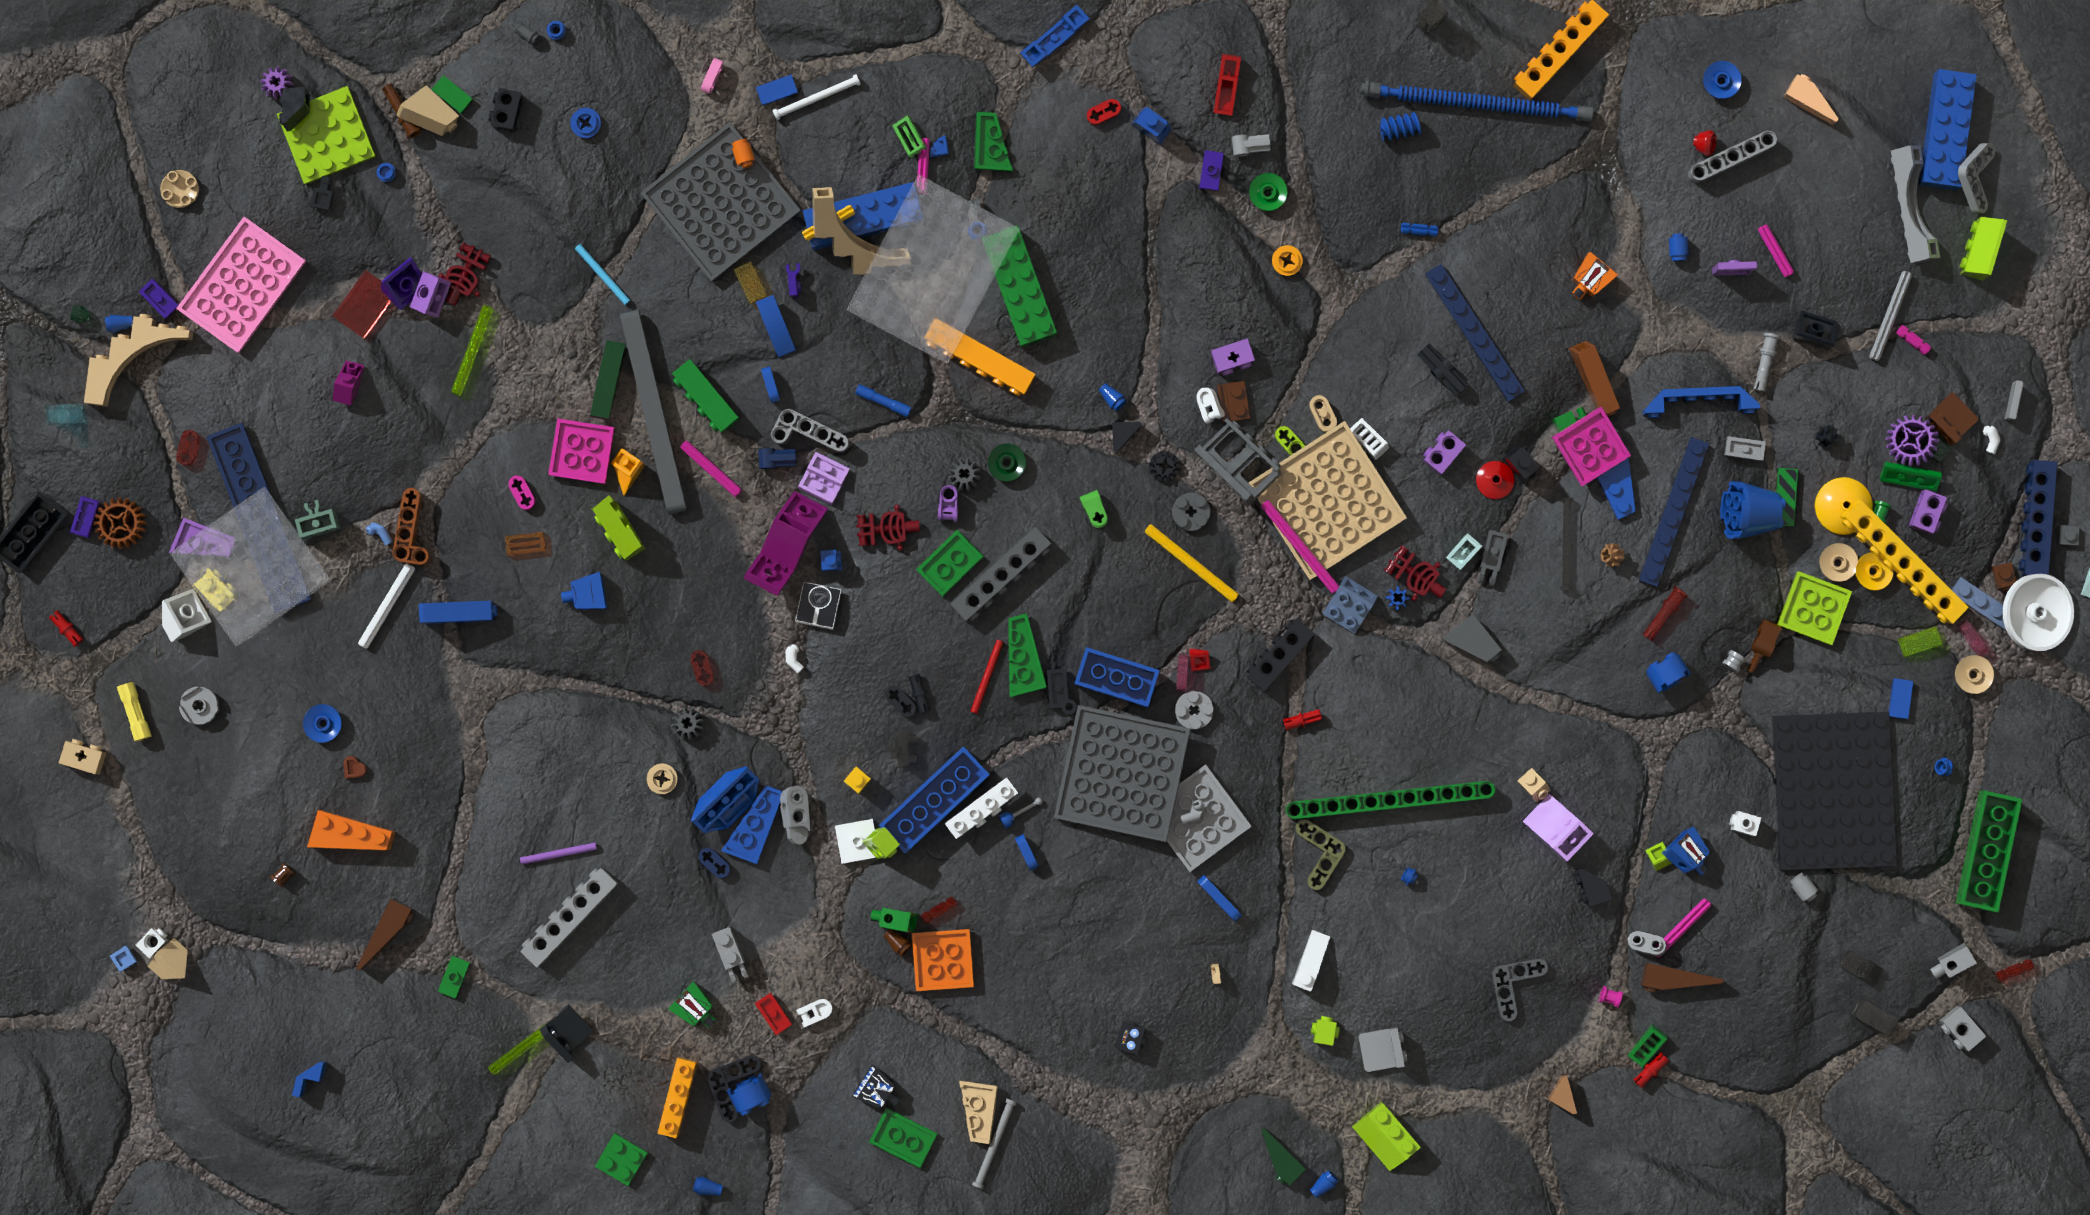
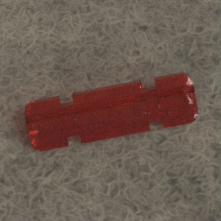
(939, 909)
(2015, 970)

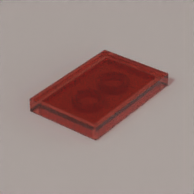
(363, 305)

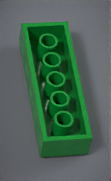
(1024, 296)
(1988, 851)

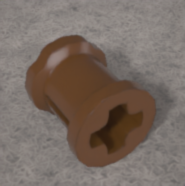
(282, 874)

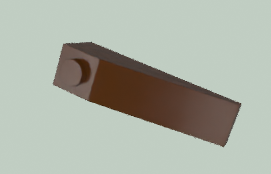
(390, 925)
(1664, 978)

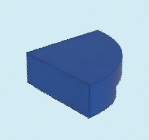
(939, 147)

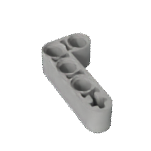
(812, 434)

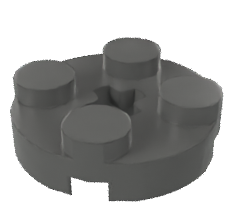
(1183, 503)

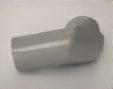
(1195, 813)

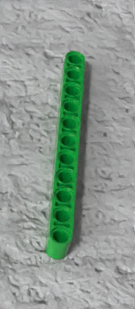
(1399, 799)

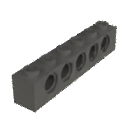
(1033, 538)

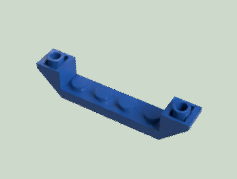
(1745, 402)

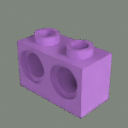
(1447, 455)
(1924, 510)

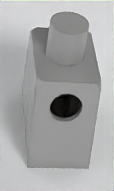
(1962, 958)

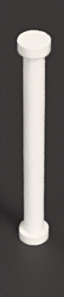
(816, 97)

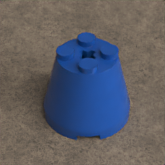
(1750, 510)

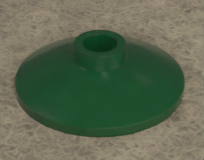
(1006, 452)

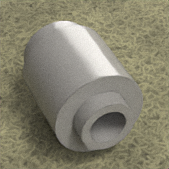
(1804, 887)

